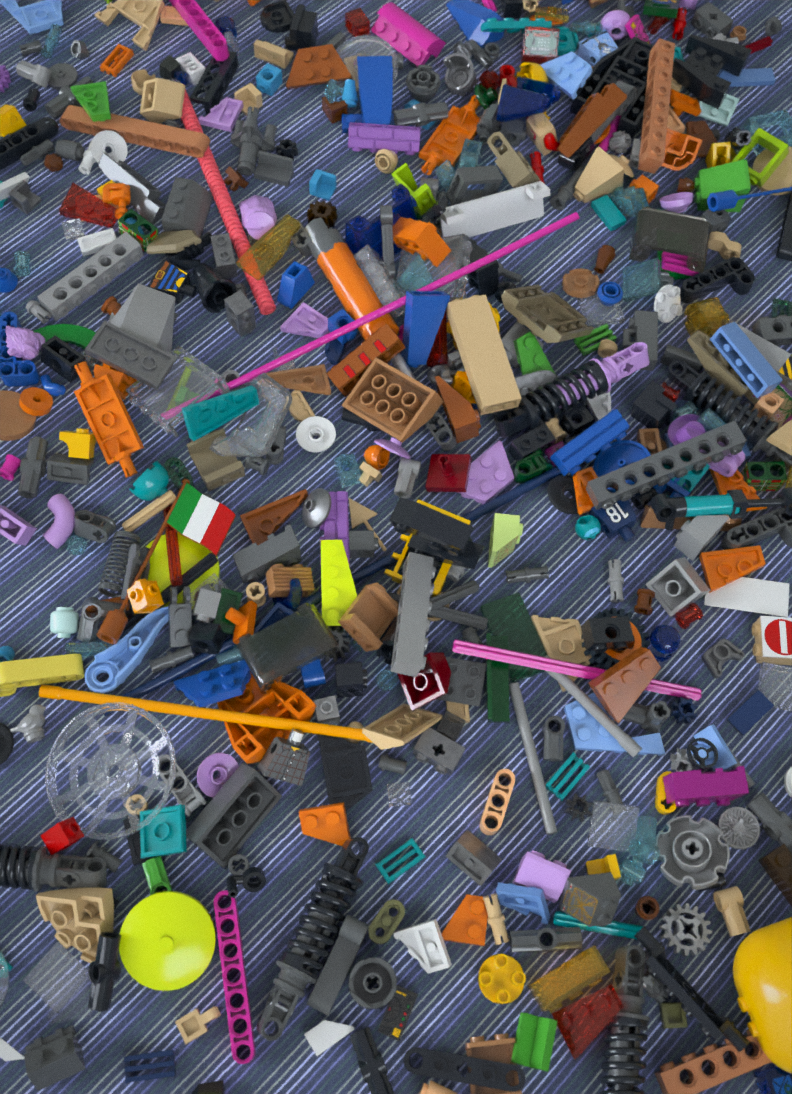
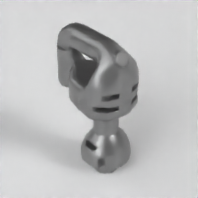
(444, 372)

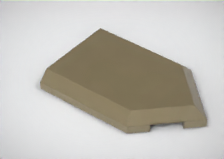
(173, 242)

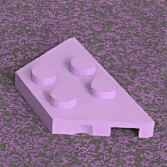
(489, 475)

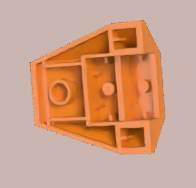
(279, 701)

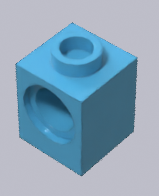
(269, 79)

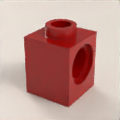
(62, 835)

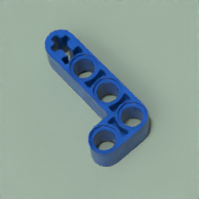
(14, 365)

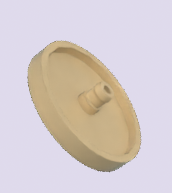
(780, 177)

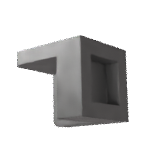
(23, 198)

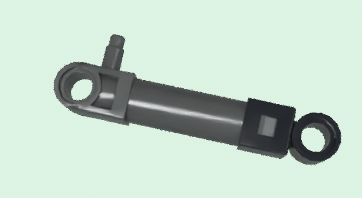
(575, 160)

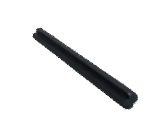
(187, 578)

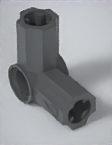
(90, 620)
(649, 717)

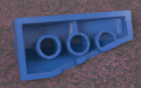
(470, 17)

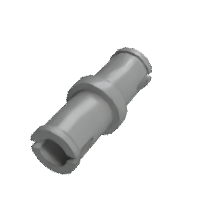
(615, 581)

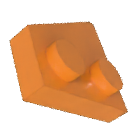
(580, 481)

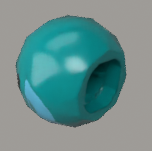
(587, 527)

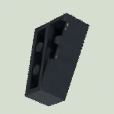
(484, 278)

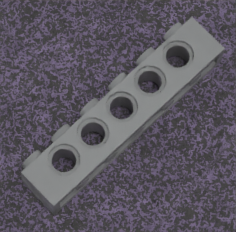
(91, 276)

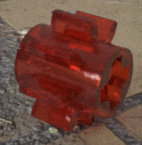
(489, 79)

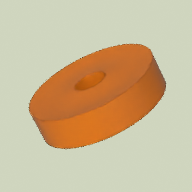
(35, 401)

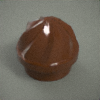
(53, 162)
(685, 185)

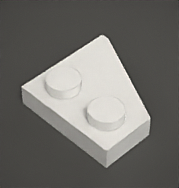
(425, 945)

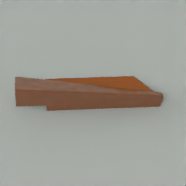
(590, 117)

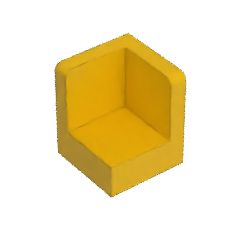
(604, 865)

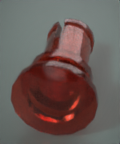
(657, 23)

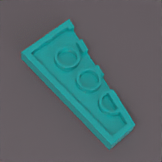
(493, 25)
(212, 413)

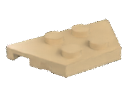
(562, 640)

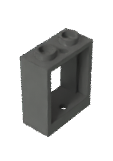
(468, 176)

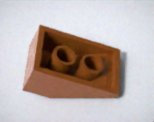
(459, 412)

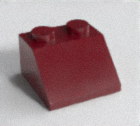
(429, 683)

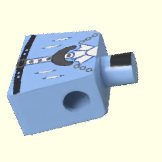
(596, 47)

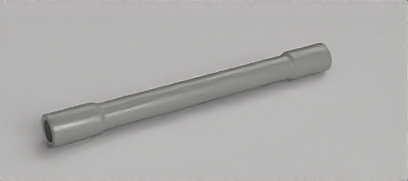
(622, 738)

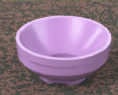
(613, 20)
(676, 202)

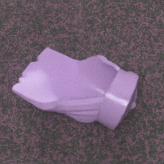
(257, 215)

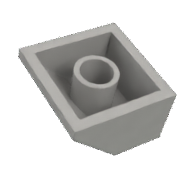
(698, 534)
(677, 586)

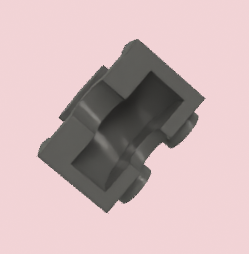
(488, 124)

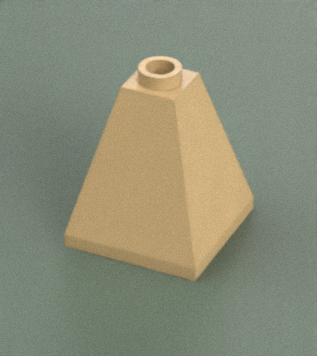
(599, 177)

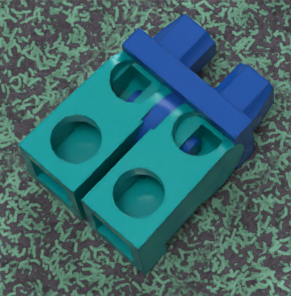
(682, 486)

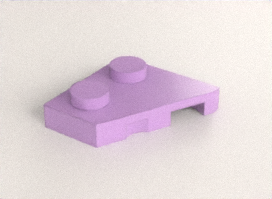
(306, 322)

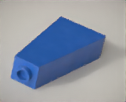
(421, 323)

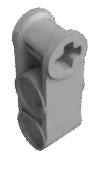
(187, 794)

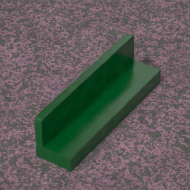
(497, 683)

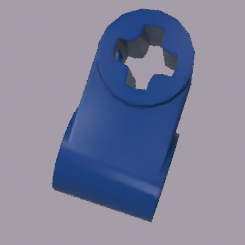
(313, 674)

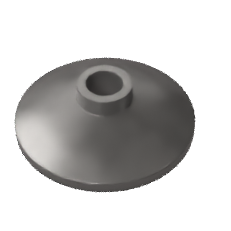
(316, 508)

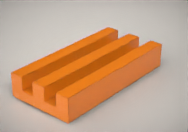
(119, 61)

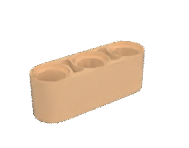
(504, 794)

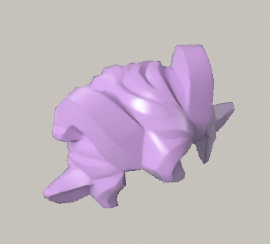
(23, 342)

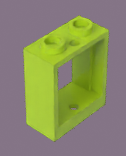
(771, 143)

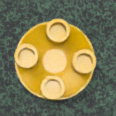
(501, 979)

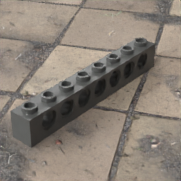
(728, 434)

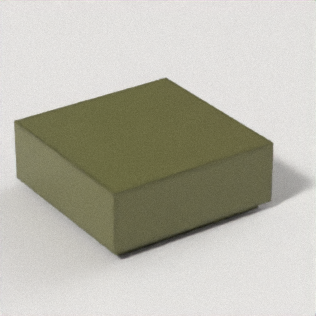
(672, 1015)

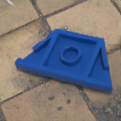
(215, 684)

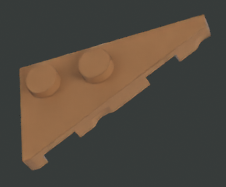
(306, 379)

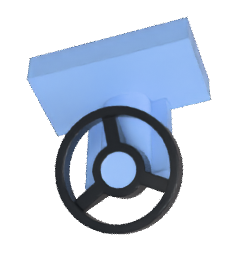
(710, 750)

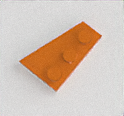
(735, 482)
(730, 564)

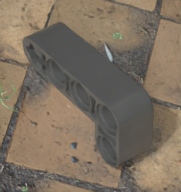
(760, 530)
(338, 965)

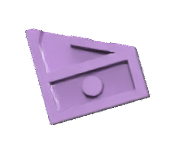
(223, 115)

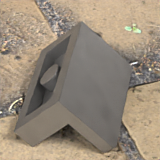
(473, 857)

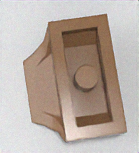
(651, 440)

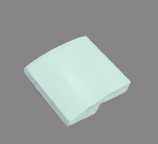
(723, 114)

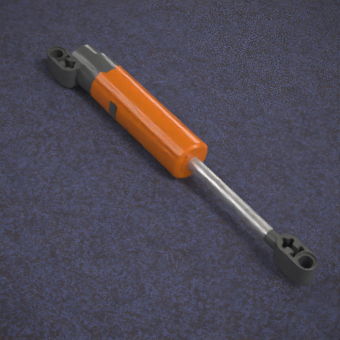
(356, 296)

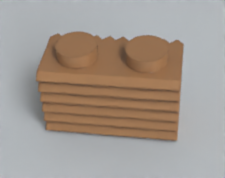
(279, 580)

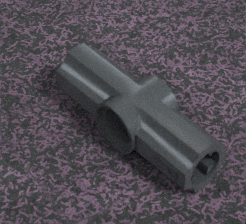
(65, 97)
(421, 114)
(33, 467)
(775, 822)
(560, 939)

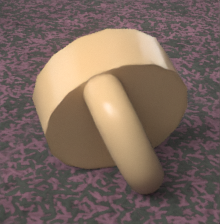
(607, 348)

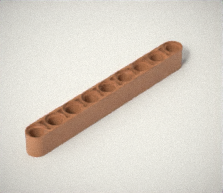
(139, 132)

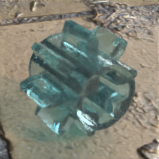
(632, 871)

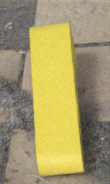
(39, 671)

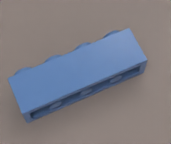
(746, 359)

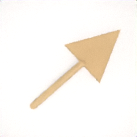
(359, 515)

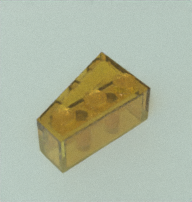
(569, 979)

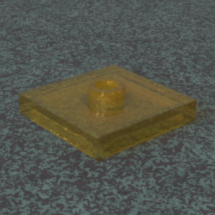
(552, 13)

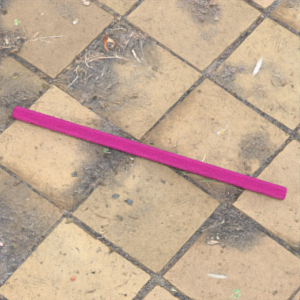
(564, 667)

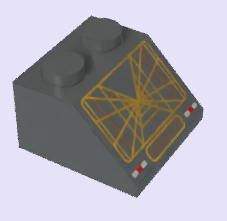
(591, 898)

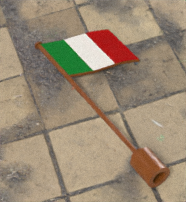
(194, 518)

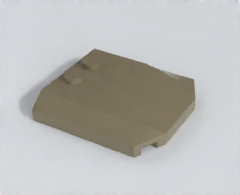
(545, 314)

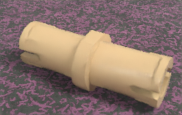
(496, 919)

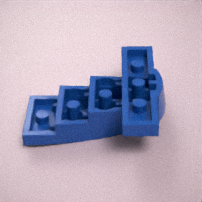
(375, 92)

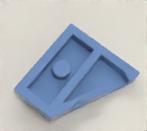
(523, 900)

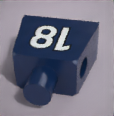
(616, 520)

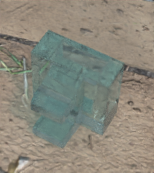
(333, 92)

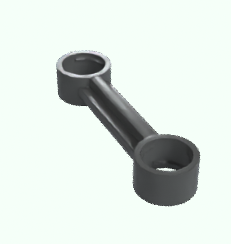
(386, 218)

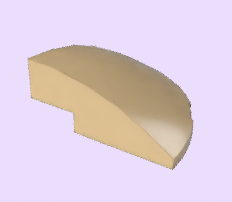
(79, 916)

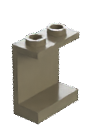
(214, 469)

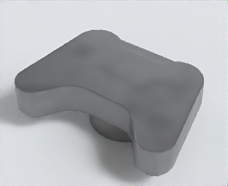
(719, 654)

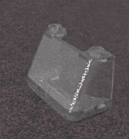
(259, 424)

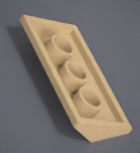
(400, 726)

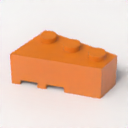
(420, 238)

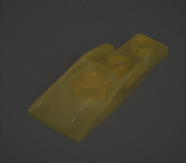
(269, 248)

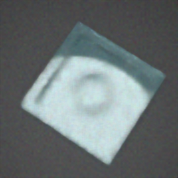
(641, 280)

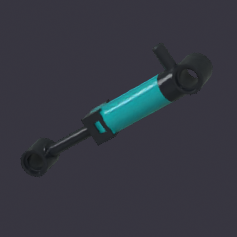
(732, 504)

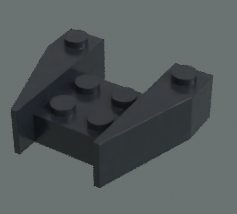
(704, 66)
(436, 534)

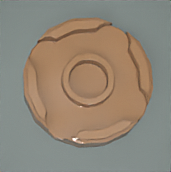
(580, 283)

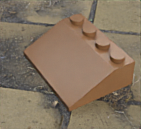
(392, 400)

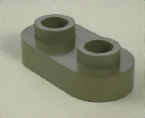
(386, 922)

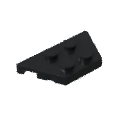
(344, 770)

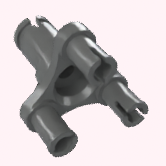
(251, 140)

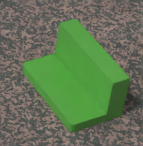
(534, 1041)

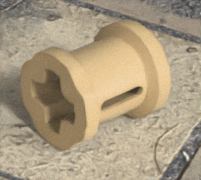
(556, 430)
(256, 593)

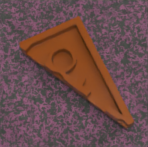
(270, 517)

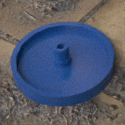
(620, 455)

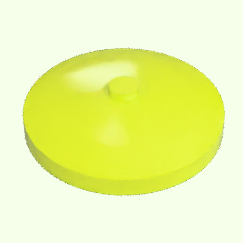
(190, 554)
(167, 940)

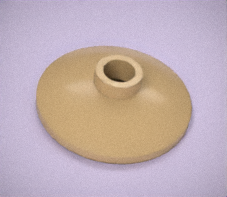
(623, 161)

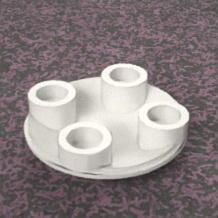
(668, 303)

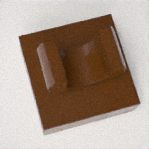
(236, 178)

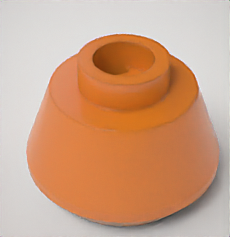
(377, 456)

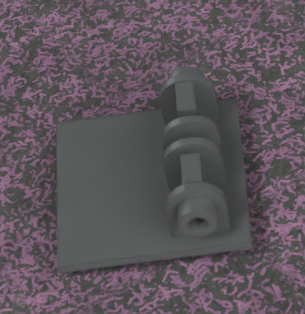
(465, 682)

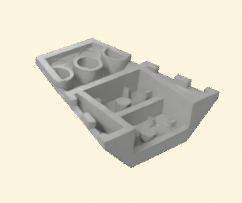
(148, 316)

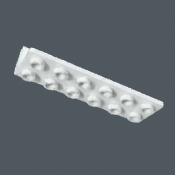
(495, 211)

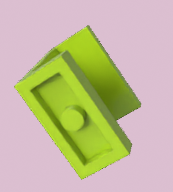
(422, 197)

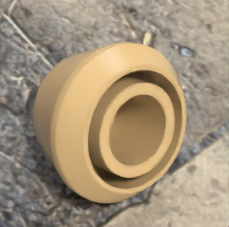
(386, 160)

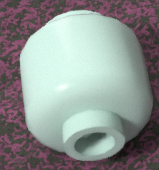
(64, 622)

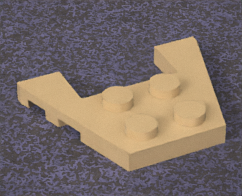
(141, 12)

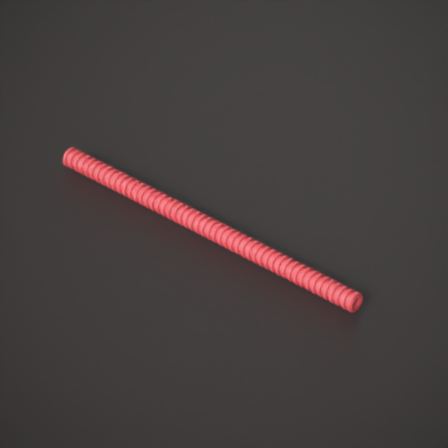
(227, 209)

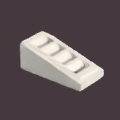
(193, 68)

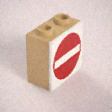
(773, 640)

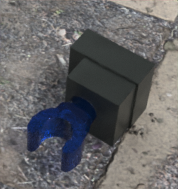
(171, 69)

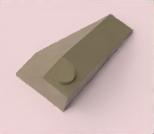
(716, 364)

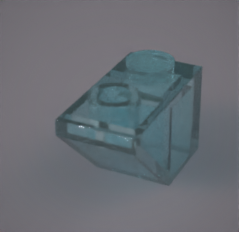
(470, 153)
(629, 200)

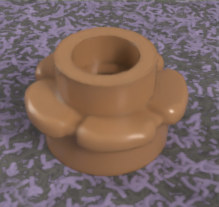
(740, 32)

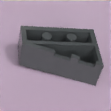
(258, 559)

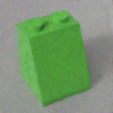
(721, 178)

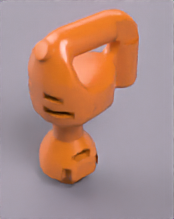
(119, 195)

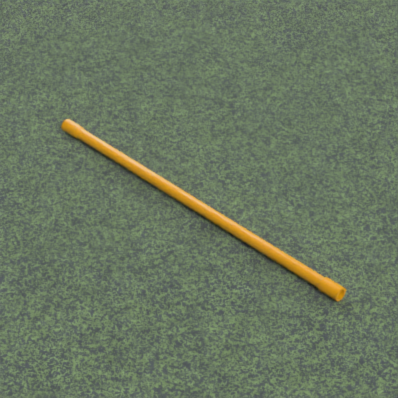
(58, 693)

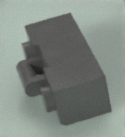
(644, 329)

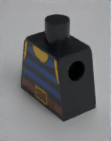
(173, 281)

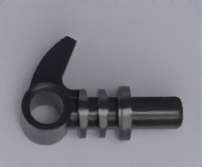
(184, 258)

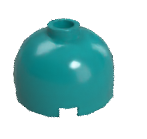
(151, 483)

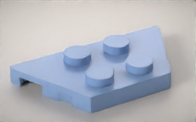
(568, 72)

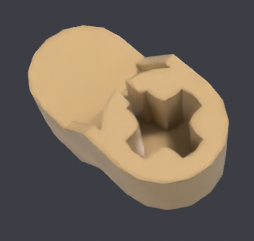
(720, 242)

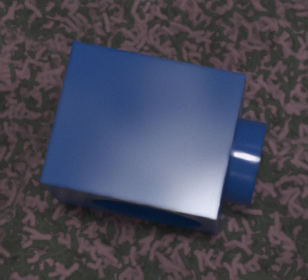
(338, 320)

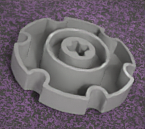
(709, 852)

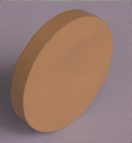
(13, 420)

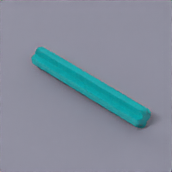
(615, 928)

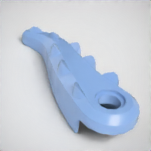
(127, 654)

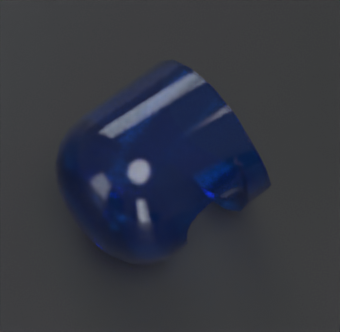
(664, 640)

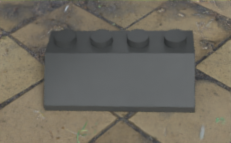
(233, 814)

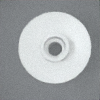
(109, 139)
(313, 427)

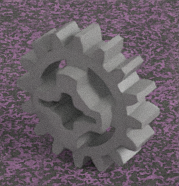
(692, 936)

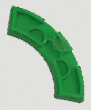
(68, 333)

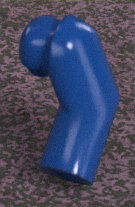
(52, 388)

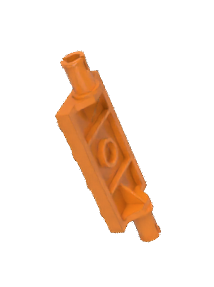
(450, 135)
(108, 419)

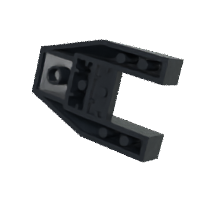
(624, 64)

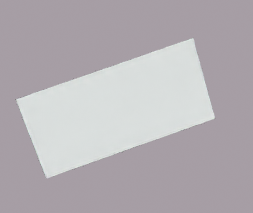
(752, 596)

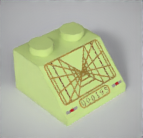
(503, 537)

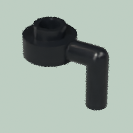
(250, 884)

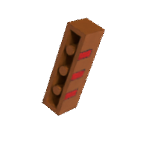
(382, 345)

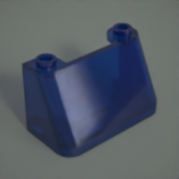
(526, 99)
(362, 232)

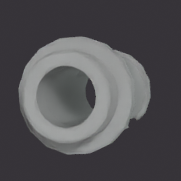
(33, 307)

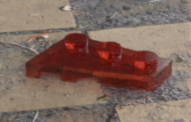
(586, 1018)

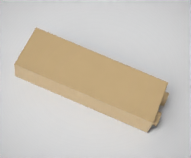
(483, 354)

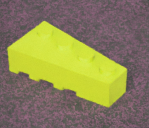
(336, 582)

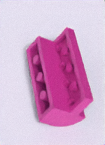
(407, 34)

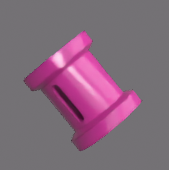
(10, 467)

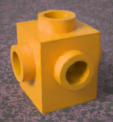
(145, 596)

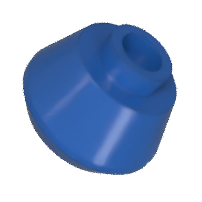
(8, 280)
(609, 293)

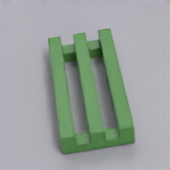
(583, 341)

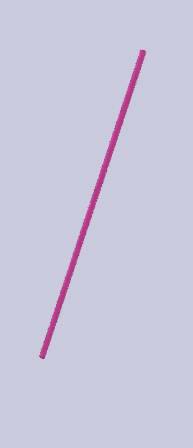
(398, 303)

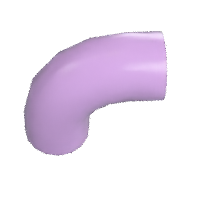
(63, 522)

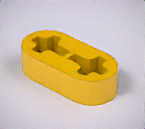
(660, 796)

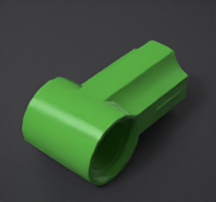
(156, 875)

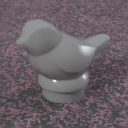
(32, 724)

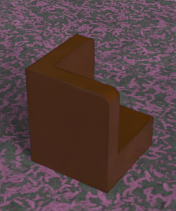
(334, 110)

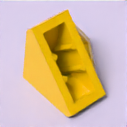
(720, 154)

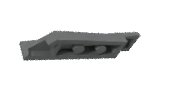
(143, 193)

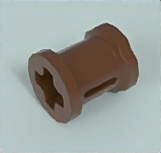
(644, 601)

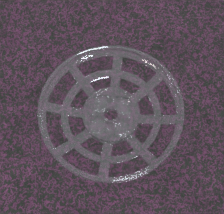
(101, 764)

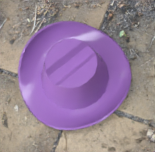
(685, 428)

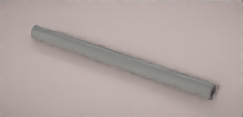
(532, 759)

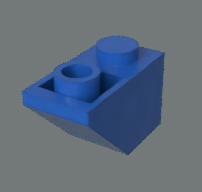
(294, 284)

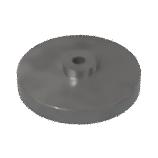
(62, 75)

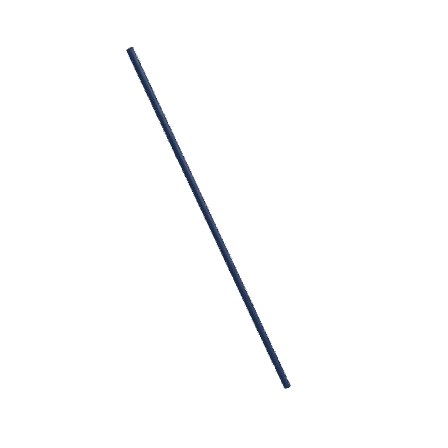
(357, 576)

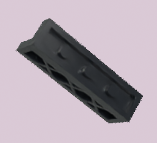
(221, 81)

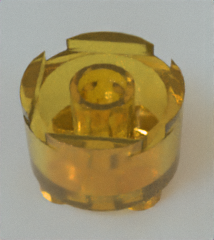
(705, 316)

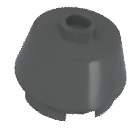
(423, 83)

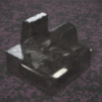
(451, 726)

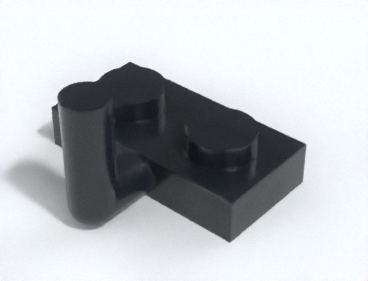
(436, 210)

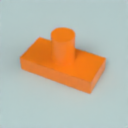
(684, 103)
(243, 619)

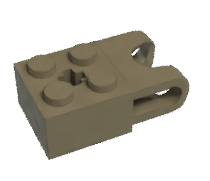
(512, 163)

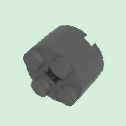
(387, 983)

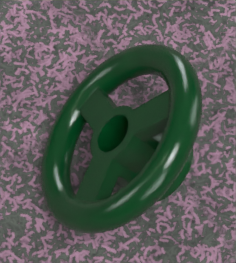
(486, 96)

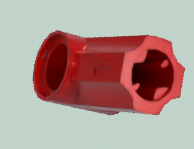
(508, 72)

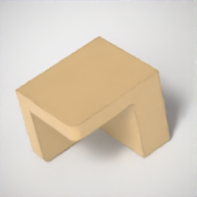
(250, 96)

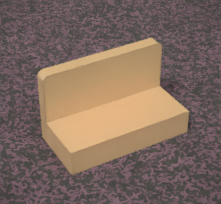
(272, 53)

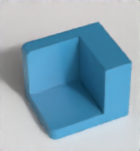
(322, 184)

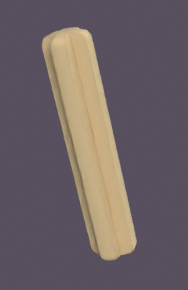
(149, 511)

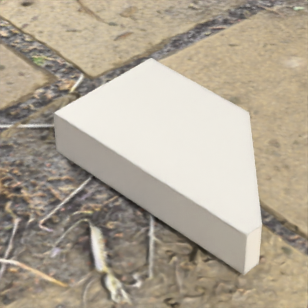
(326, 1035)

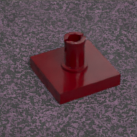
(448, 473)

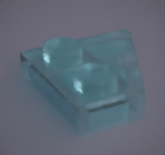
(415, 276)

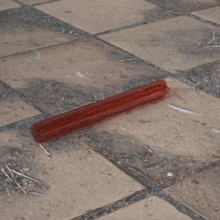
(173, 552)

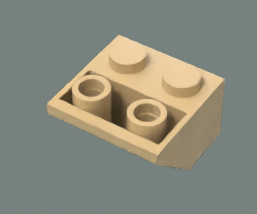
(162, 100)

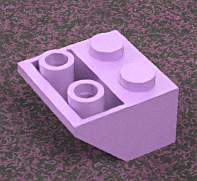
(542, 874)

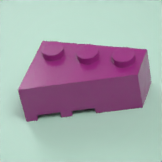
(705, 787)

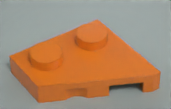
(326, 823)
(468, 922)

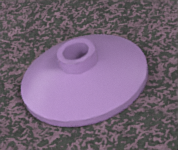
(394, 446)
(224, 764)

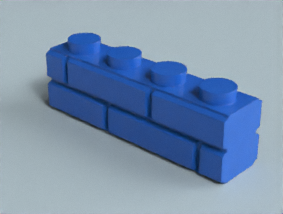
(589, 442)

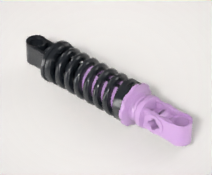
(571, 388)

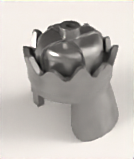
(460, 74)

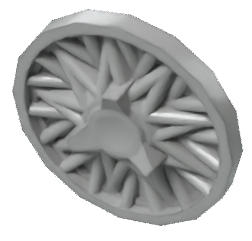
(739, 828)

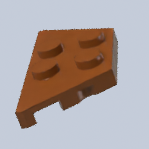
(316, 67)

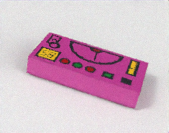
(635, 29)

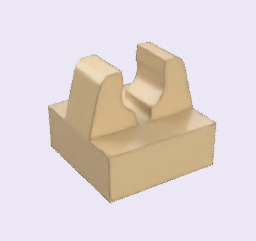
(369, 474)

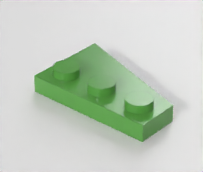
(94, 100)
(530, 354)

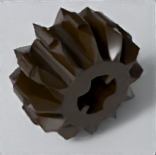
(323, 210)

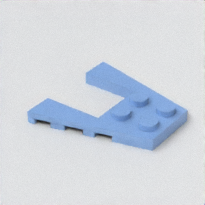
(36, 16)
(592, 736)

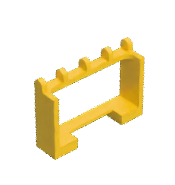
(441, 577)

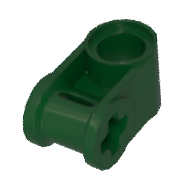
(532, 465)

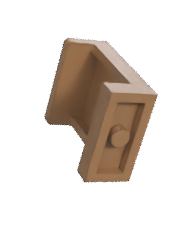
(370, 616)
(495, 1050)

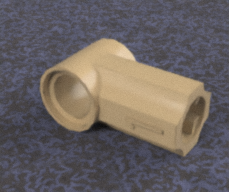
(731, 904)

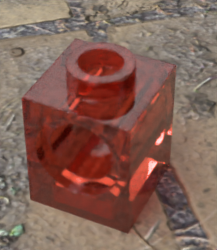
(357, 23)

